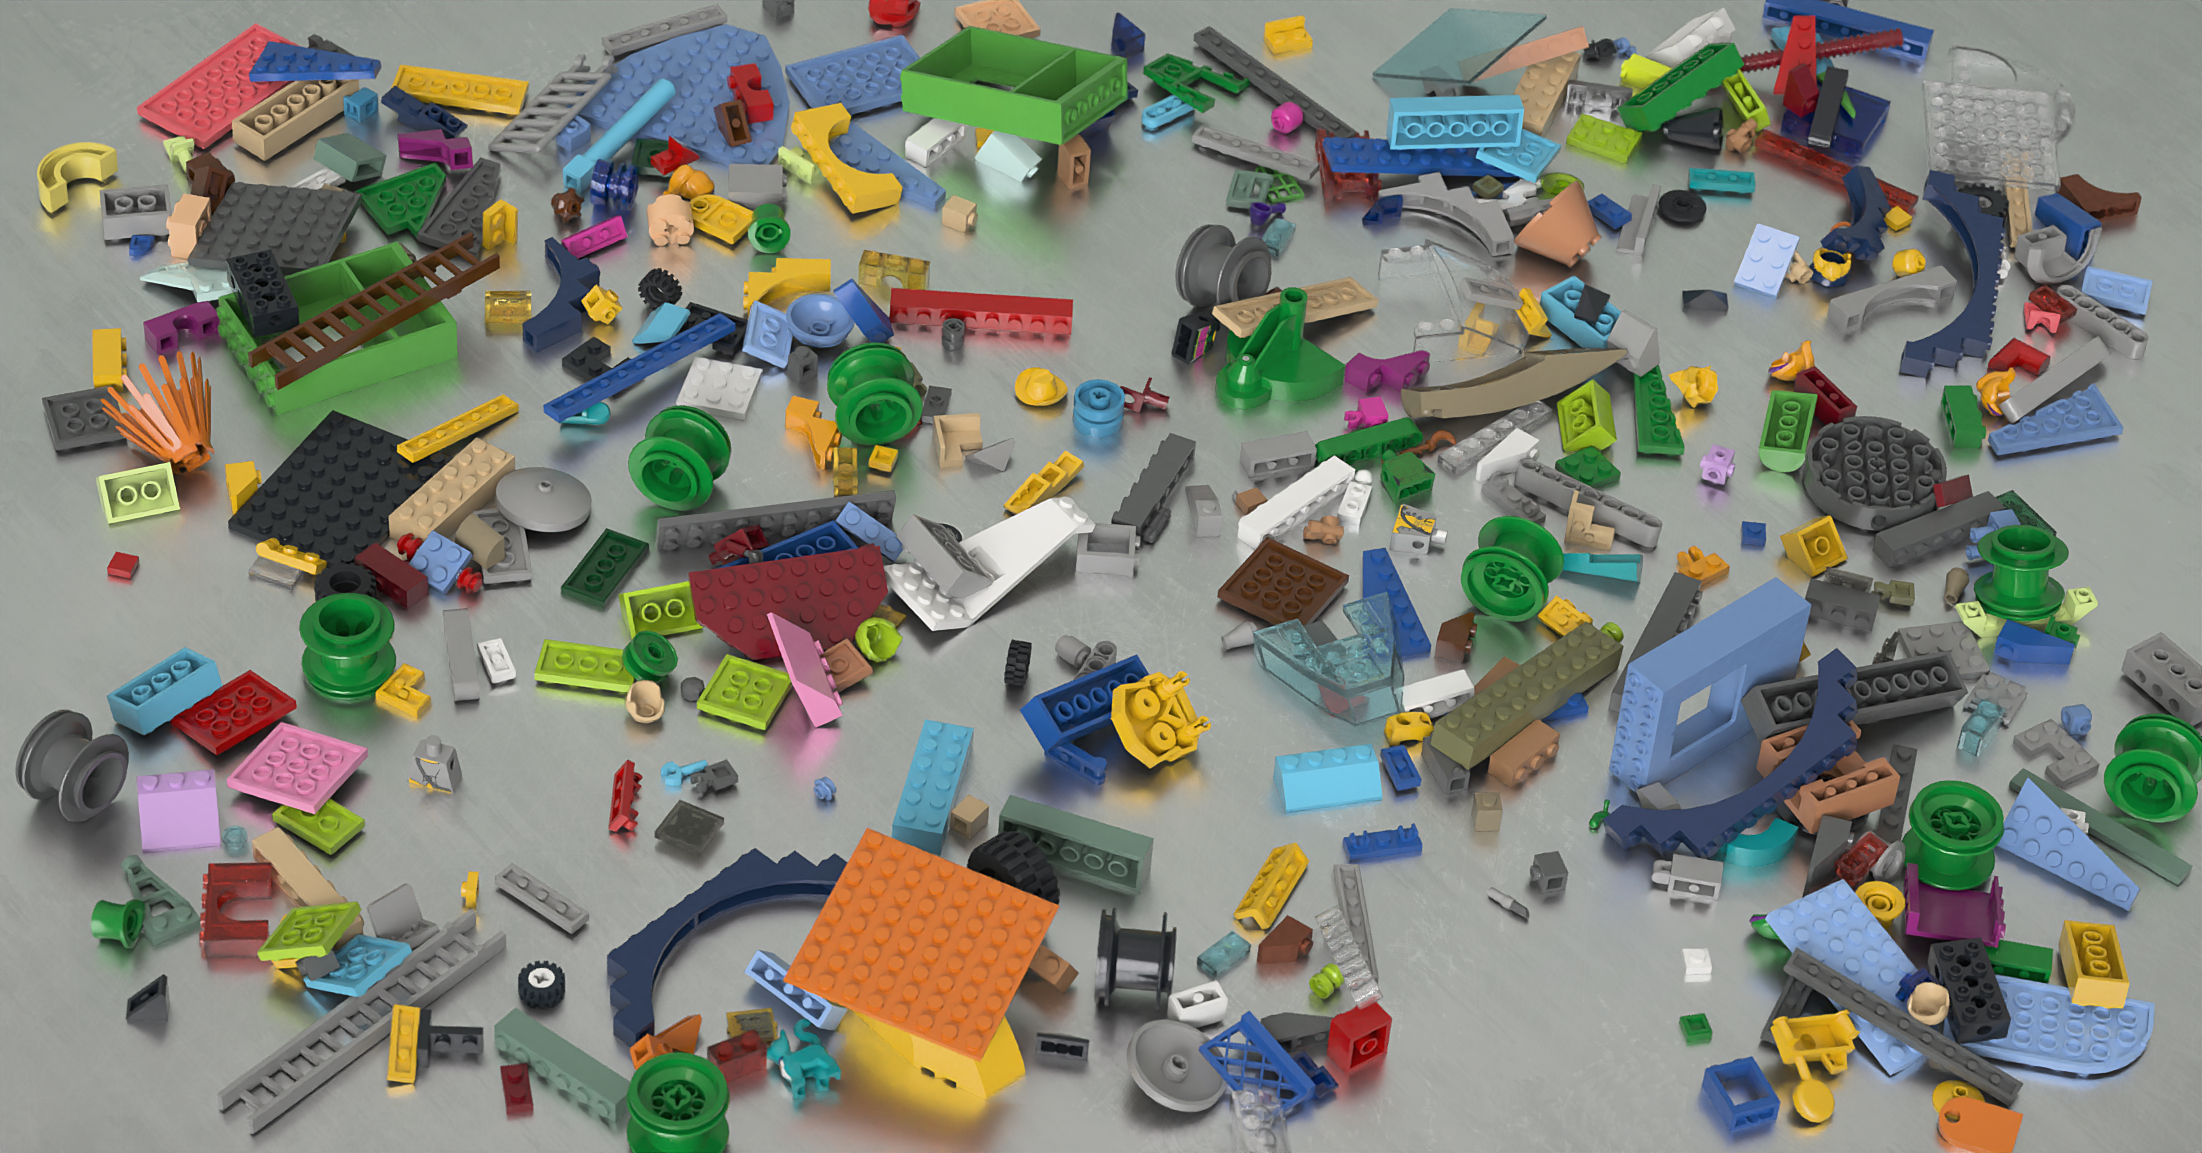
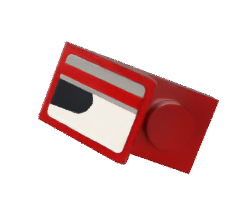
(674, 157)

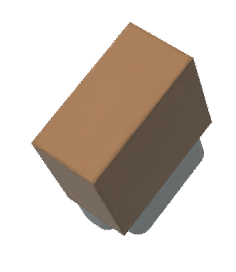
(1248, 498)

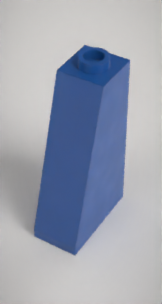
(2069, 219)

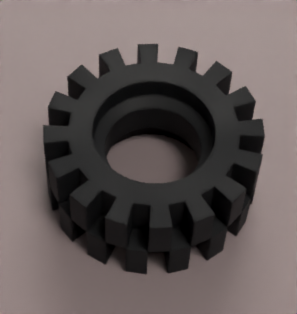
(665, 282)
(1017, 662)

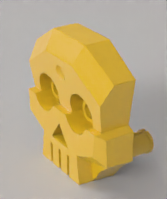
(1157, 718)

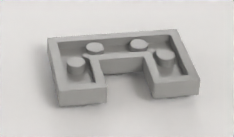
(2072, 759)

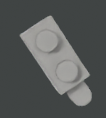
(1690, 876)

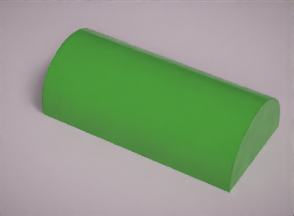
(1787, 430)

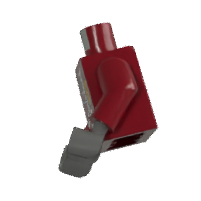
(741, 544)

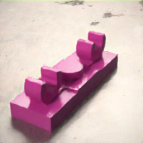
(595, 237)

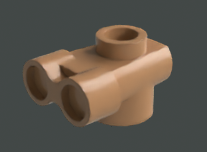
(1741, 138)
(1326, 530)

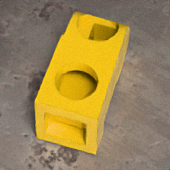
(1407, 727)

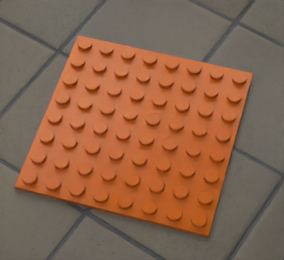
(922, 944)

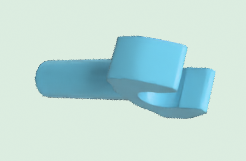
(677, 773)

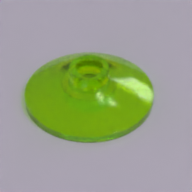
(1557, 182)

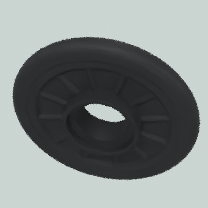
(1669, 206)

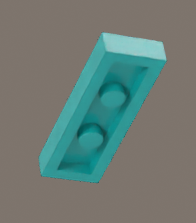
(1721, 180)

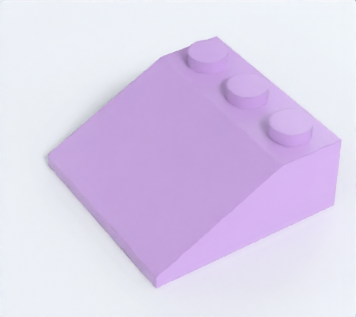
(178, 811)

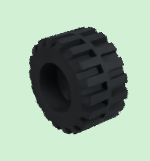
(345, 579)

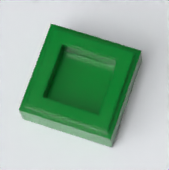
(1695, 1027)

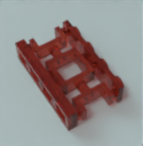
(1345, 180)

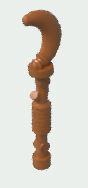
(1431, 444)

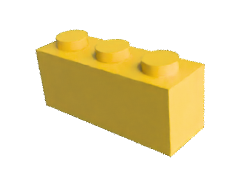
(109, 358)

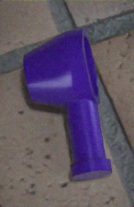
(1261, 212)

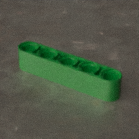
(1370, 442)

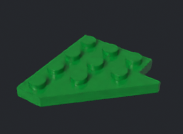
(404, 199)

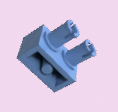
(1996, 520)

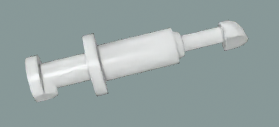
(2005, 265)

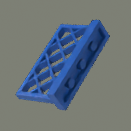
(1271, 1052)

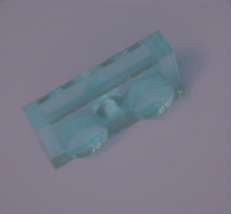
(1278, 235)
(1223, 954)

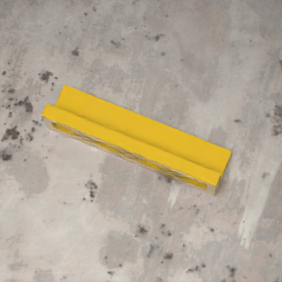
(1272, 885)

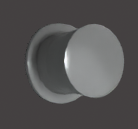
(1890, 862)

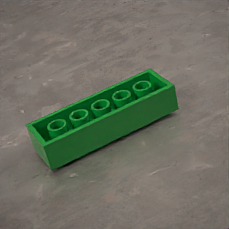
(1681, 87)

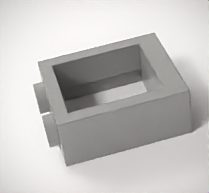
(1108, 562)

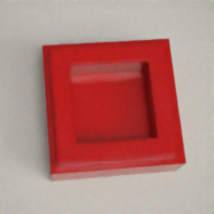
(123, 565)

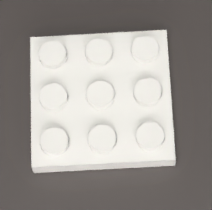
(720, 388)

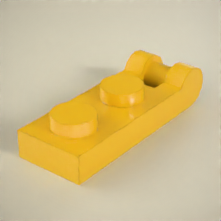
(291, 556)

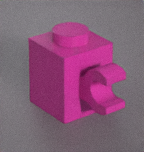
(1368, 414)

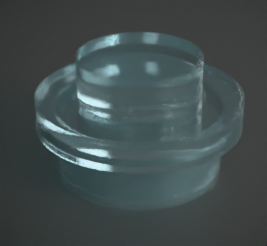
(234, 837)

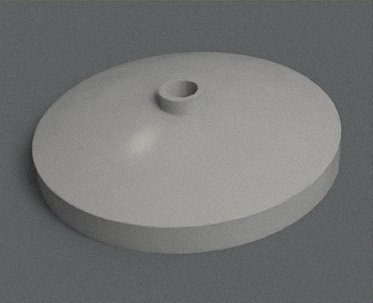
(543, 499)
(1170, 1067)

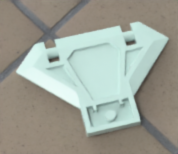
(204, 281)

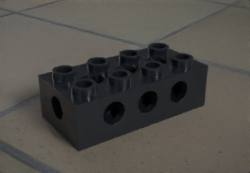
(268, 306)
(1975, 998)

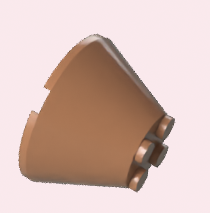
(1562, 229)

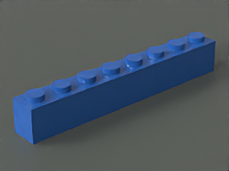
(1846, 22)

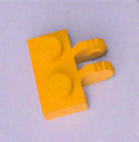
(1703, 568)

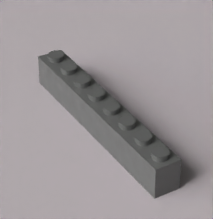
(1665, 623)

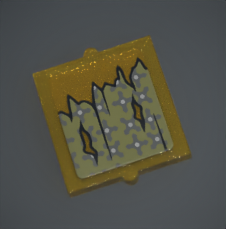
(758, 1019)

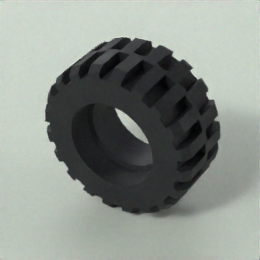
(1016, 862)

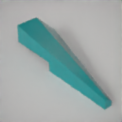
(1614, 566)

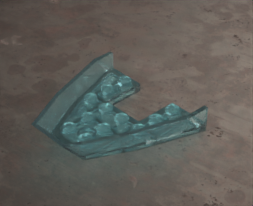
(1349, 678)

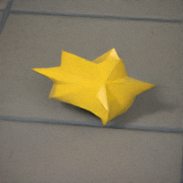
(1696, 384)

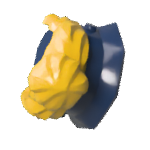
(1831, 267)

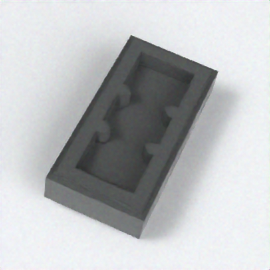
(936, 403)

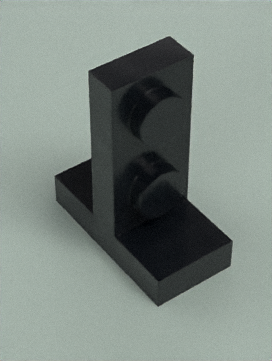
(446, 1038)

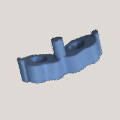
(1624, 46)

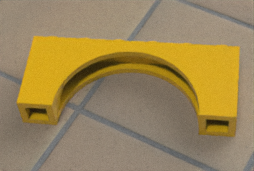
(856, 188)

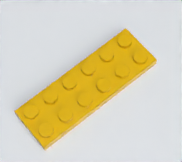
(462, 89)

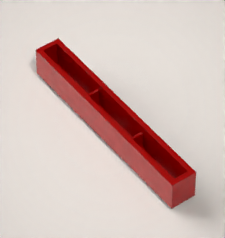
(981, 310)

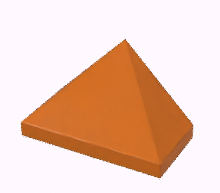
(683, 1034)

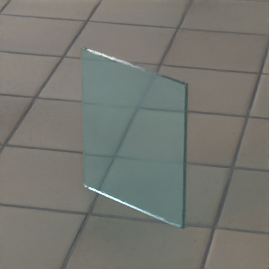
(1459, 46)

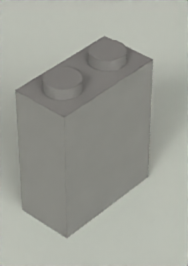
(757, 185)

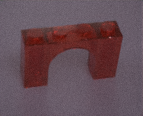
(224, 885)

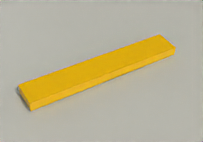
(457, 428)

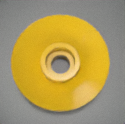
(1953, 1089)

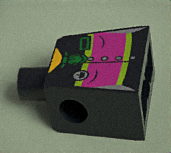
(1194, 336)

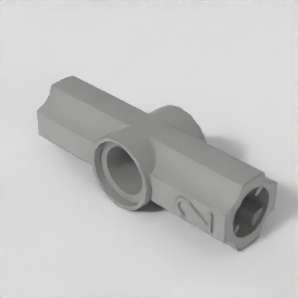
(1526, 212)

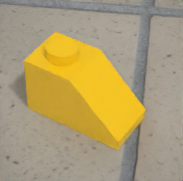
(241, 482)

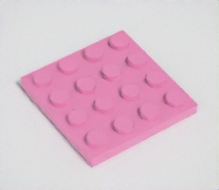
(297, 767)

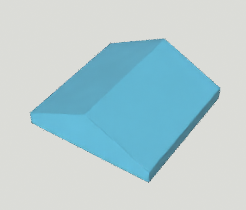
(662, 324)

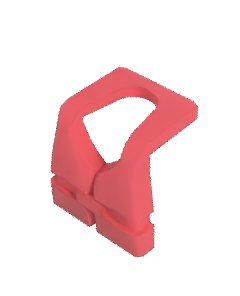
(2034, 315)

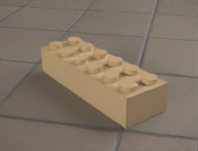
(1545, 89)
(290, 114)
(453, 492)

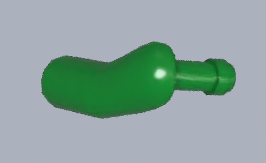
(1599, 816)

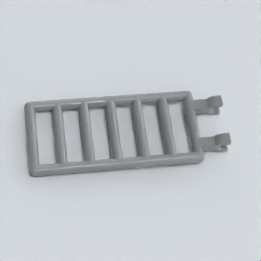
(576, 72)

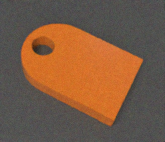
(1980, 1126)

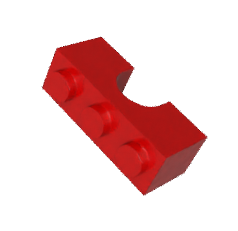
(746, 85)

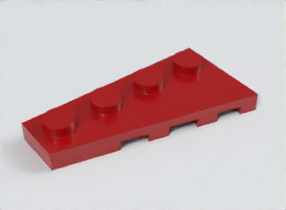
(1799, 49)

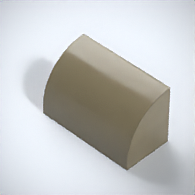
(481, 540)

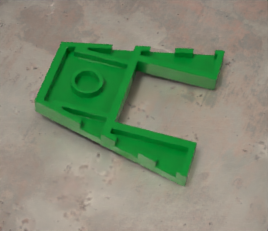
(1176, 73)

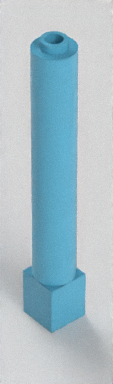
(579, 170)

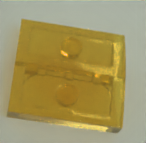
(507, 306)

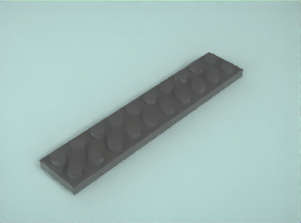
(773, 519)

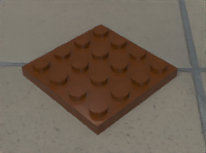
(1282, 584)

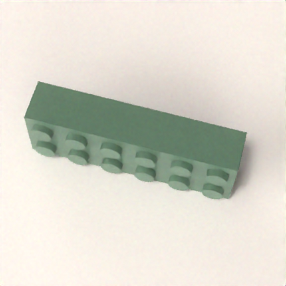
(1081, 843)

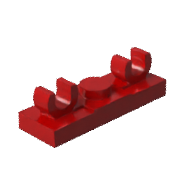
(623, 795)

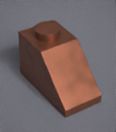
(1285, 942)

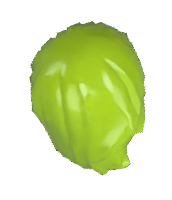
(878, 639)

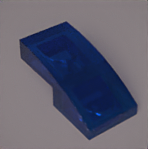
(1320, 1076)

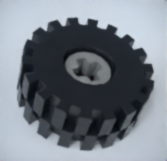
(1990, 200)

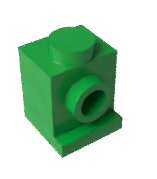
(2062, 631)

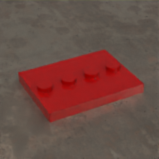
(234, 712)

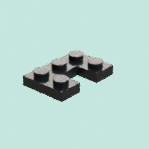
(728, 343)
(587, 358)

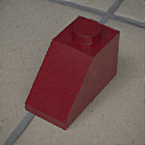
(1801, 91)

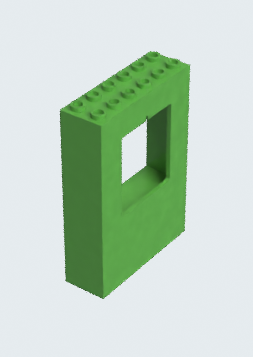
(1054, 85)
(407, 347)

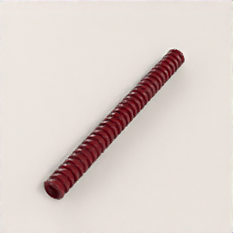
(1828, 49)

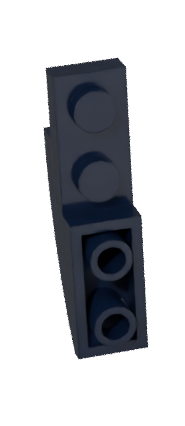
(420, 116)

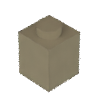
(1486, 811)

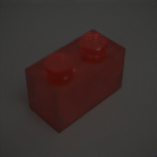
(739, 1055)

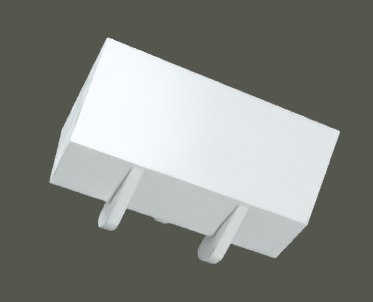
(1697, 33)

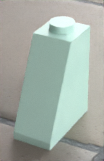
(1009, 156)

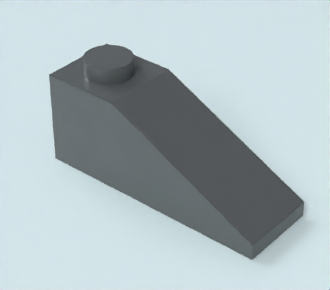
(1298, 1031)

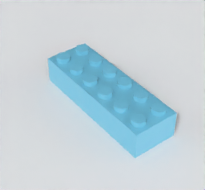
(1454, 122)
(933, 785)

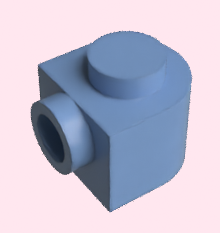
(2076, 719)

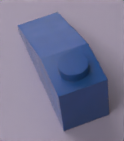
(864, 312)
(2032, 646)

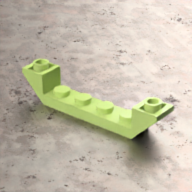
(2076, 605)

